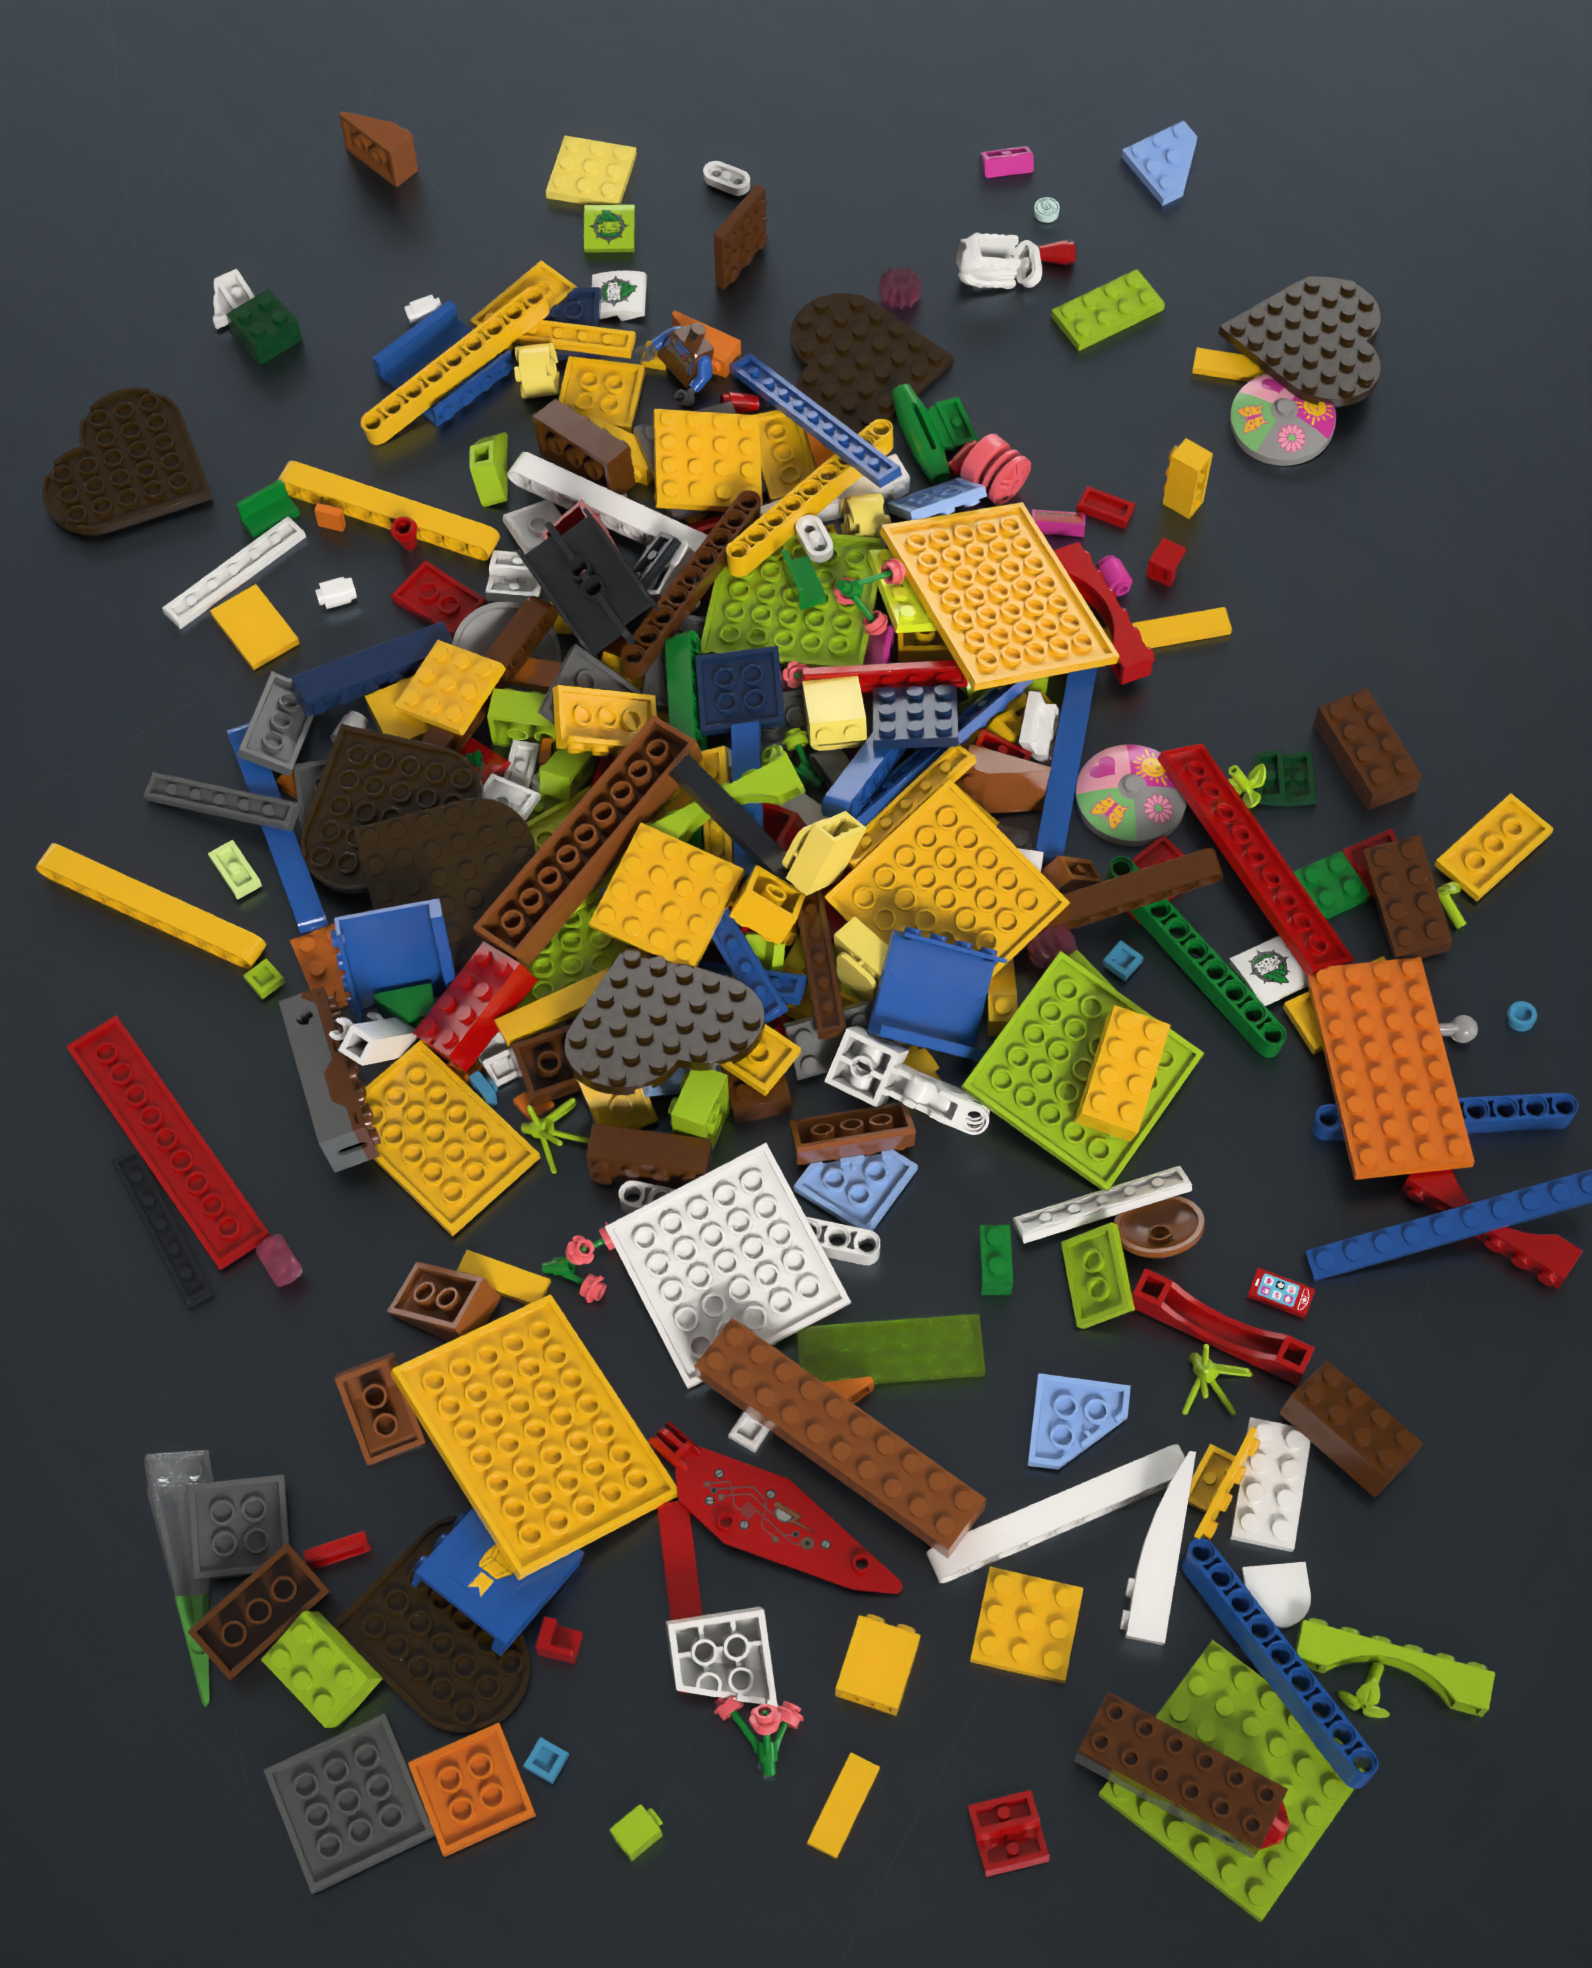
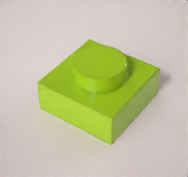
(264, 978)

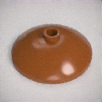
(1161, 1228)

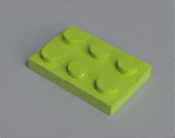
(1097, 1275)

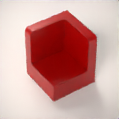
(1164, 562)
(558, 1641)

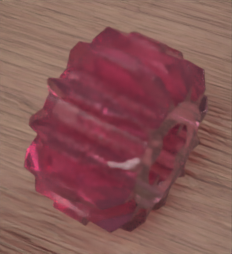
(900, 287)
(1048, 944)
(279, 1260)

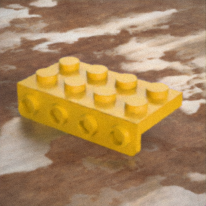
(599, 718)

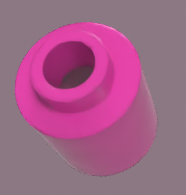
(1115, 574)

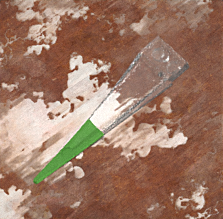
(169, 1499)

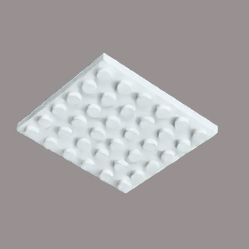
(726, 1252)

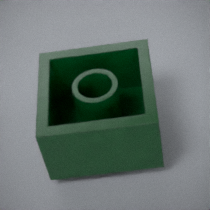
(264, 326)

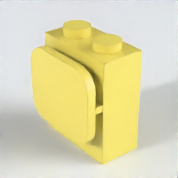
(834, 713)
(822, 852)
(859, 958)

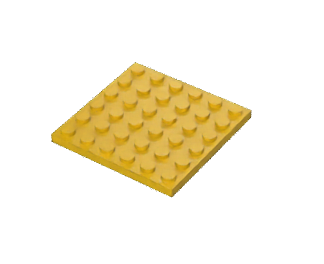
(950, 878)

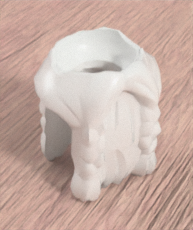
(987, 260)

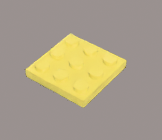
(591, 172)

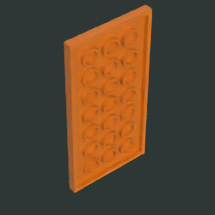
(1389, 1069)

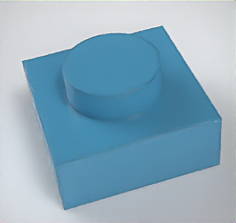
(1122, 960)
(484, 1088)
(546, 1760)

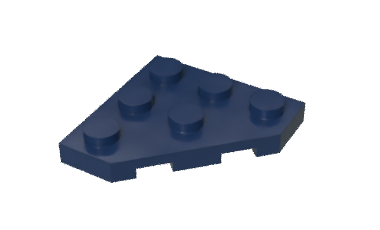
(580, 308)

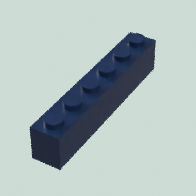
(366, 670)

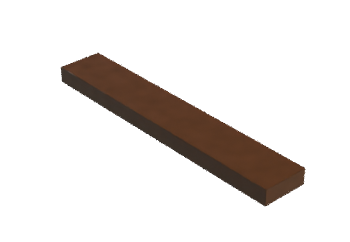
(821, 967)

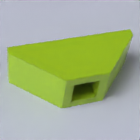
(490, 468)

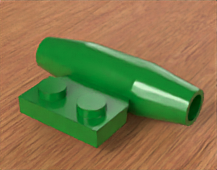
(933, 430)

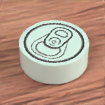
(1046, 210)

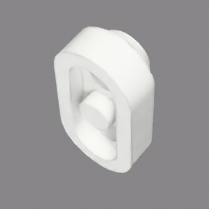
(726, 178)
(1030, 267)
(816, 543)

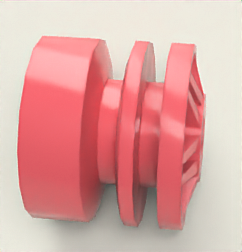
(996, 468)

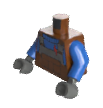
(686, 356)

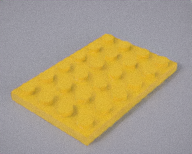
(443, 1139)

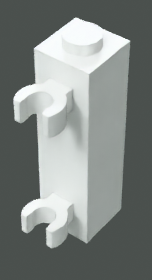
(374, 1040)

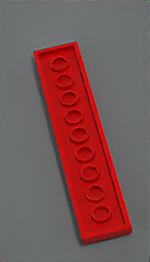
(1254, 859)
(168, 1142)

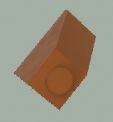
(1071, 874)

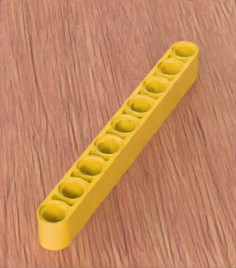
(529, 309)
(807, 498)
(384, 508)
(151, 906)

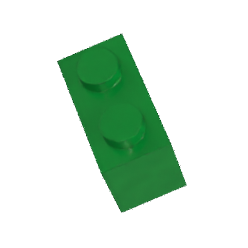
(995, 1260)

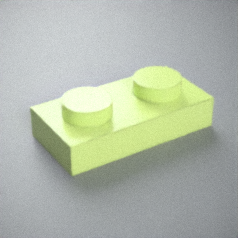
(235, 869)

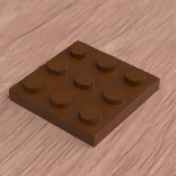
(740, 237)

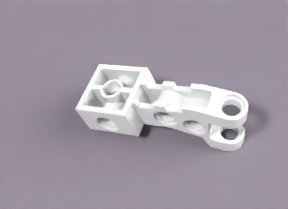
(875, 1069)

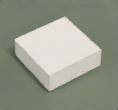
(748, 1432)

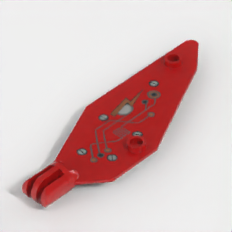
(767, 1516)

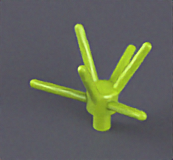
(544, 1129)
(1207, 1373)

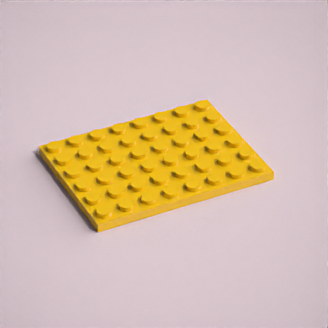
(999, 596)
(534, 1435)

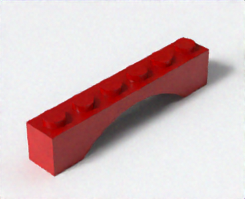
(1135, 656)
(1543, 1255)
(1262, 1348)

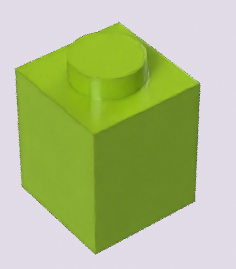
(637, 1831)

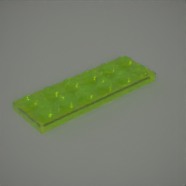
(894, 1349)

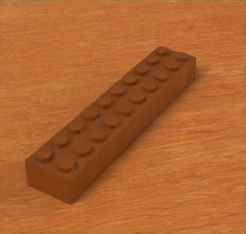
(586, 843)
(840, 1437)

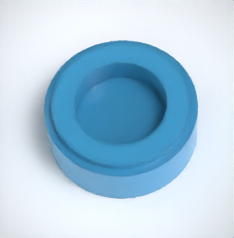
(1521, 1016)

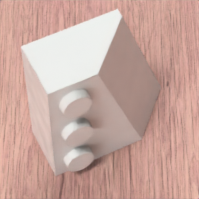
(723, 1655)

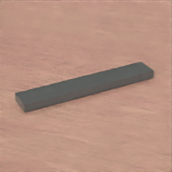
(222, 801)

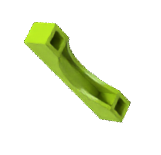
(771, 784)
(1459, 1684)

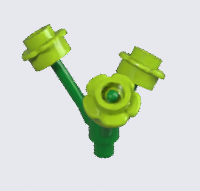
(794, 740)

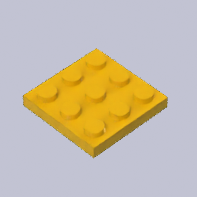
(603, 390)
(450, 687)
(1027, 1625)

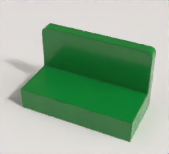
(266, 509)
(803, 581)

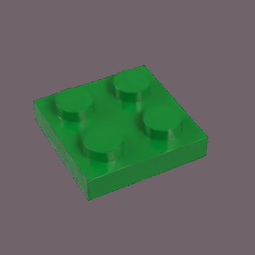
(1333, 884)

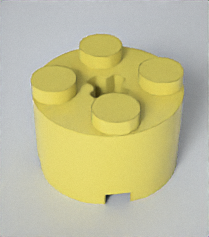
(537, 370)
(863, 515)

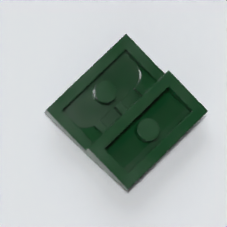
(1288, 778)

